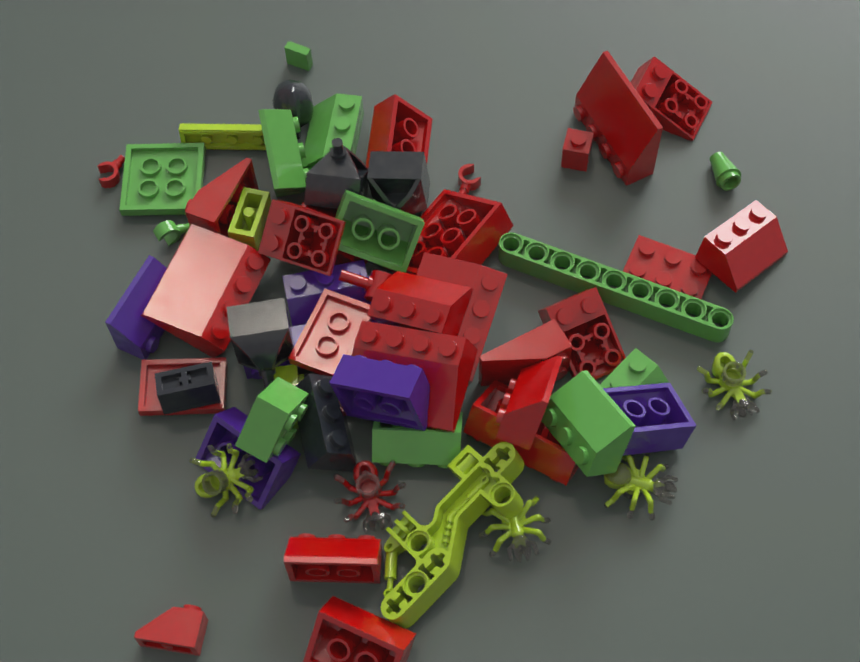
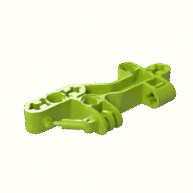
(448, 530)

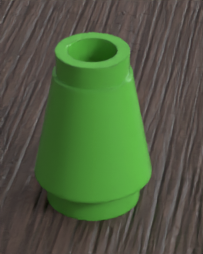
(725, 172)

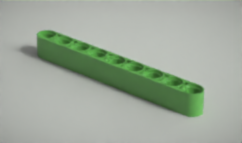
(621, 297)

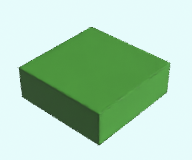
(298, 55)

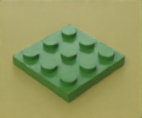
(161, 178)

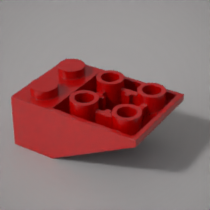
(671, 98)
(302, 236)
(589, 331)

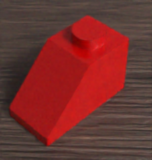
(175, 630)

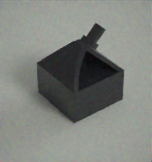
(334, 174)
(399, 180)
(261, 336)

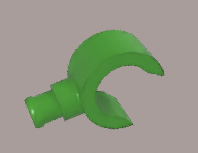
(170, 231)

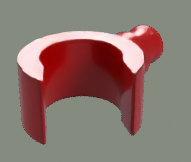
(114, 167)
(467, 185)

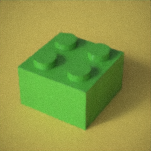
(272, 420)

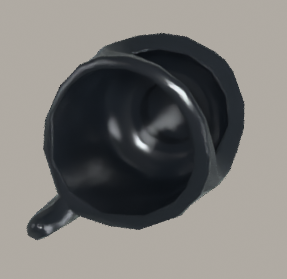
(295, 97)

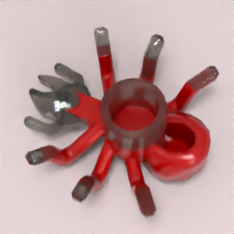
(370, 491)

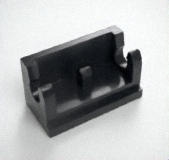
(187, 388)

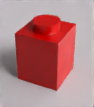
(577, 149)

